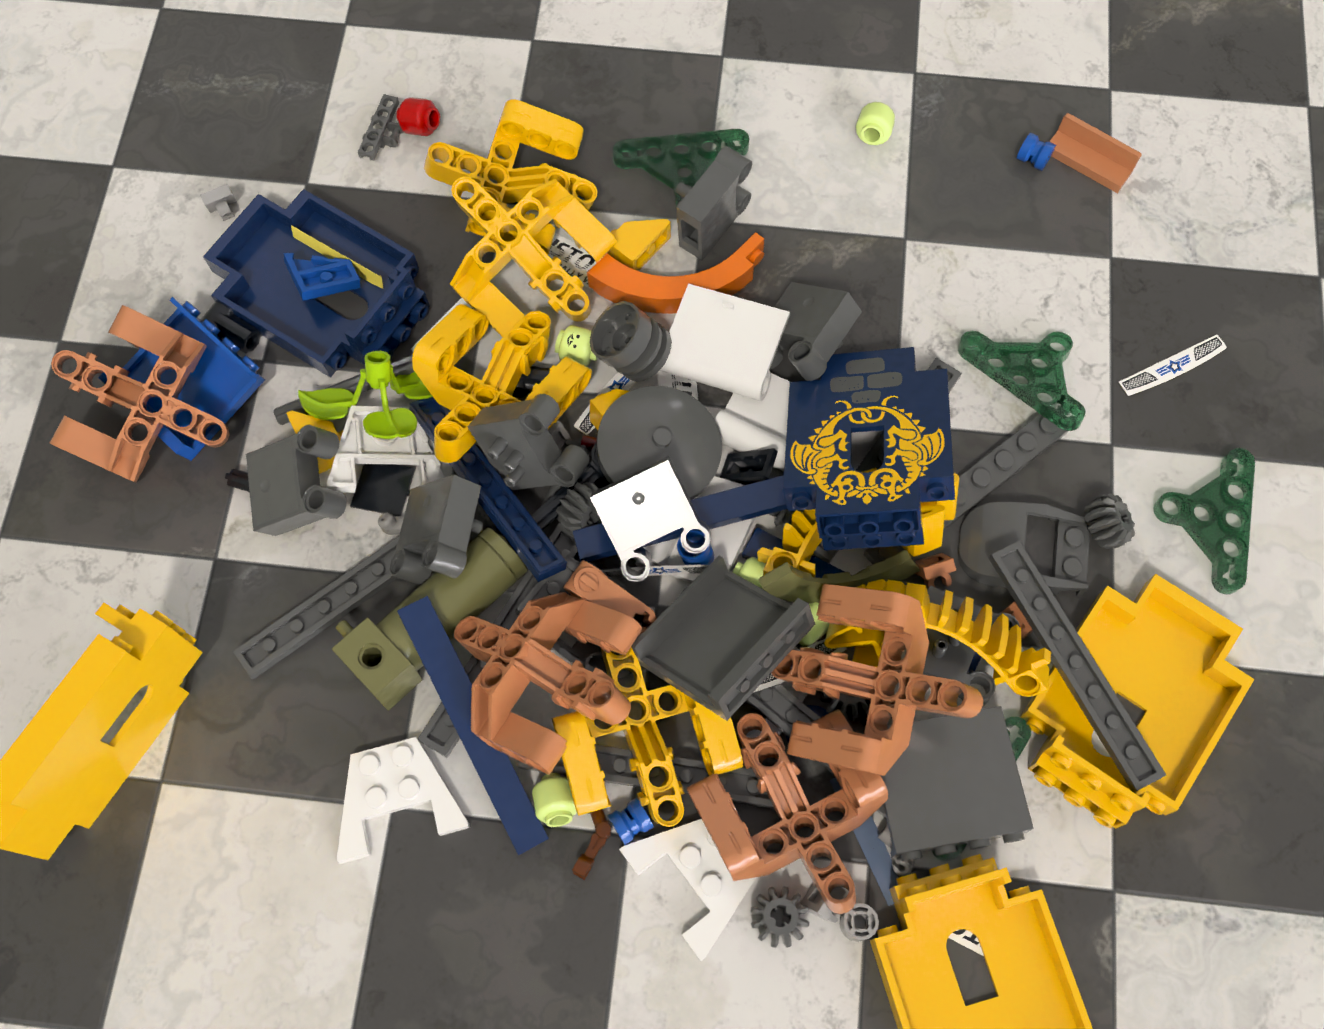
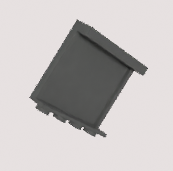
(722, 638)
(955, 787)

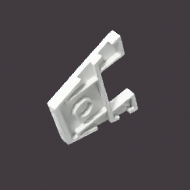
(362, 448)
(391, 781)
(703, 868)

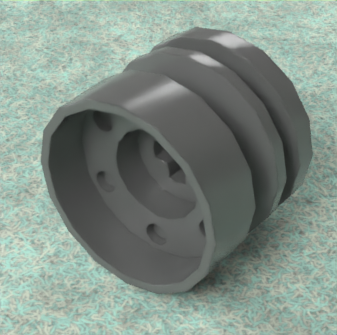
(630, 341)

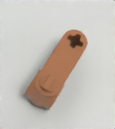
(594, 586)

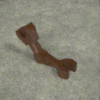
(598, 841)

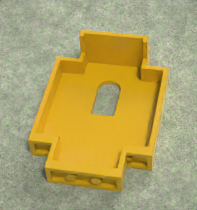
(1171, 663)
(59, 765)
(1017, 943)

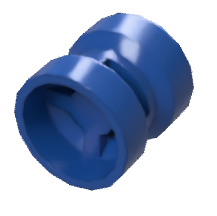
(1036, 151)
(703, 558)
(630, 821)

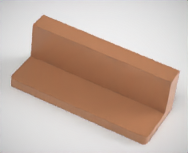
(1094, 153)

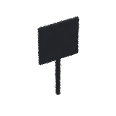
(383, 488)

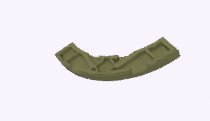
(792, 583)

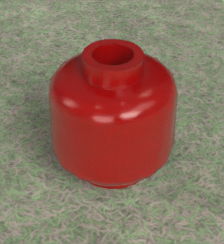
(418, 116)

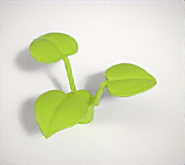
(378, 372)

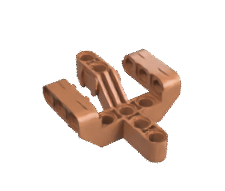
(124, 454)
(904, 629)
(525, 655)
(747, 855)

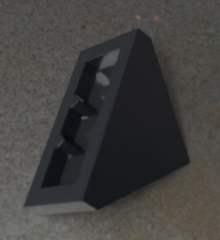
(749, 466)

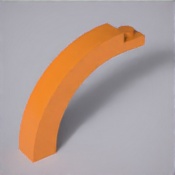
(665, 293)

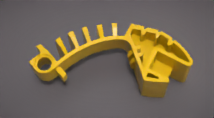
(802, 535)
(1023, 671)

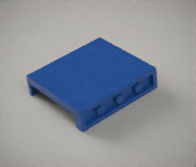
(216, 386)

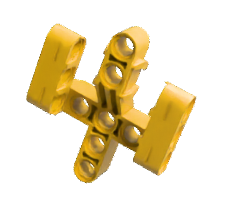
(517, 125)
(551, 202)
(511, 357)
(586, 779)

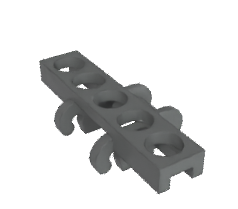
(385, 122)

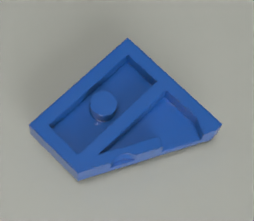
(321, 275)

